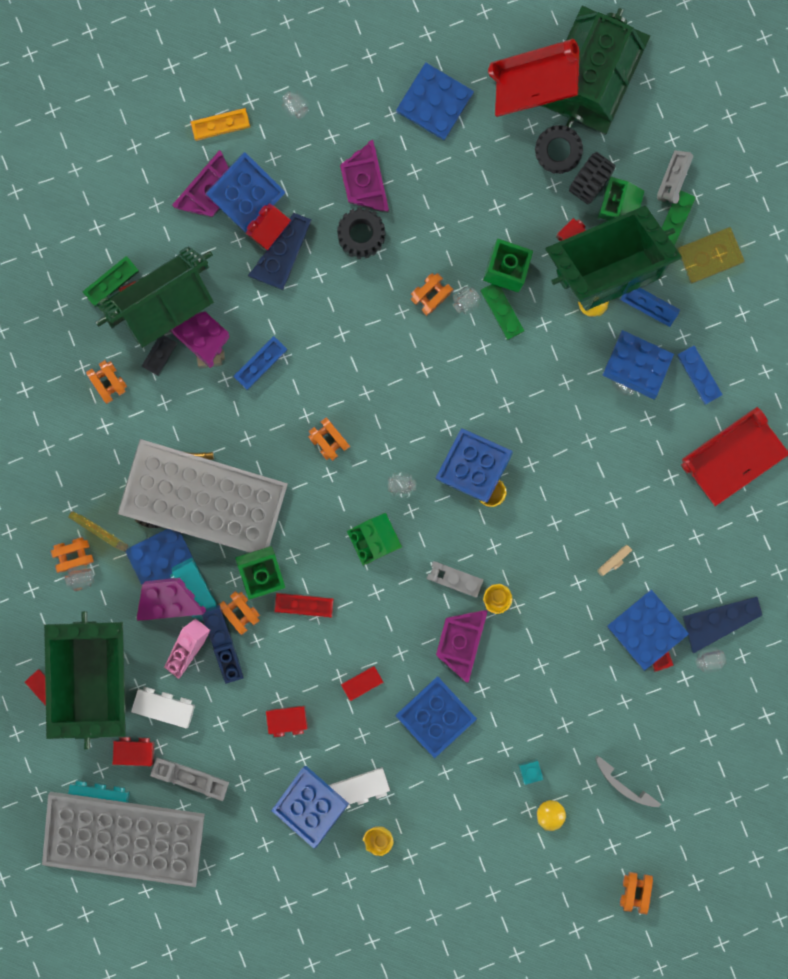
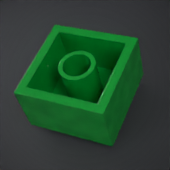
(508, 265)
(260, 572)

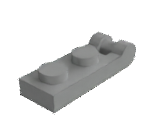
(674, 176)
(455, 579)

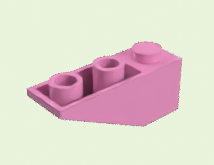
(186, 647)

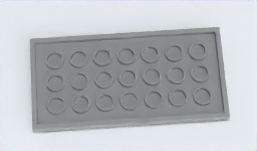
(202, 497)
(122, 839)

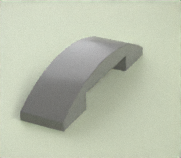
(190, 778)
(643, 798)

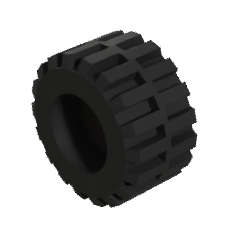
(571, 161)
(592, 178)
(361, 217)

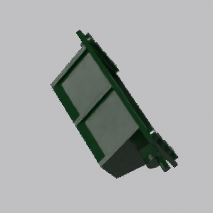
(606, 65)
(613, 257)
(160, 298)
(84, 680)

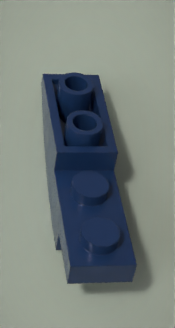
(222, 644)

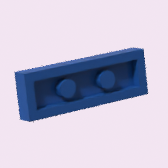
(651, 306)
(260, 363)
(699, 375)

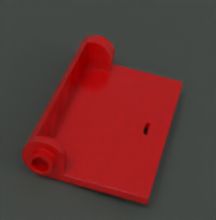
(536, 77)
(740, 448)

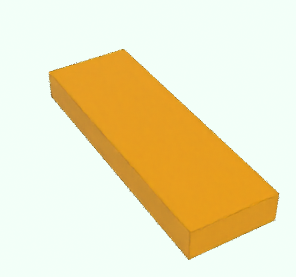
(220, 124)

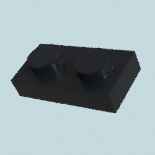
(159, 355)

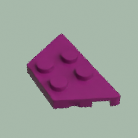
(364, 179)
(194, 197)
(202, 336)
(166, 600)
(460, 642)

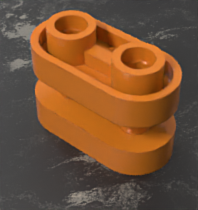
(432, 282)
(107, 370)
(328, 451)
(79, 546)
(251, 614)
(631, 882)

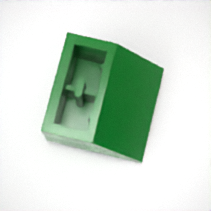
(619, 198)
(374, 539)

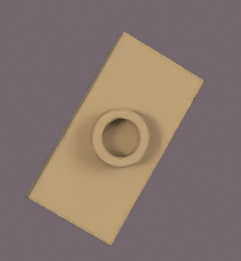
(615, 561)

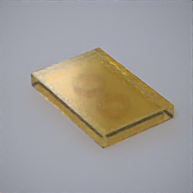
(711, 255)
(98, 531)

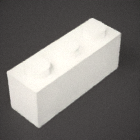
(163, 707)
(362, 787)

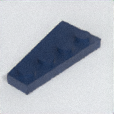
(279, 259)
(717, 622)

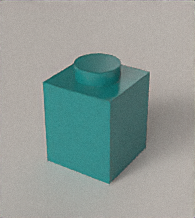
(530, 772)

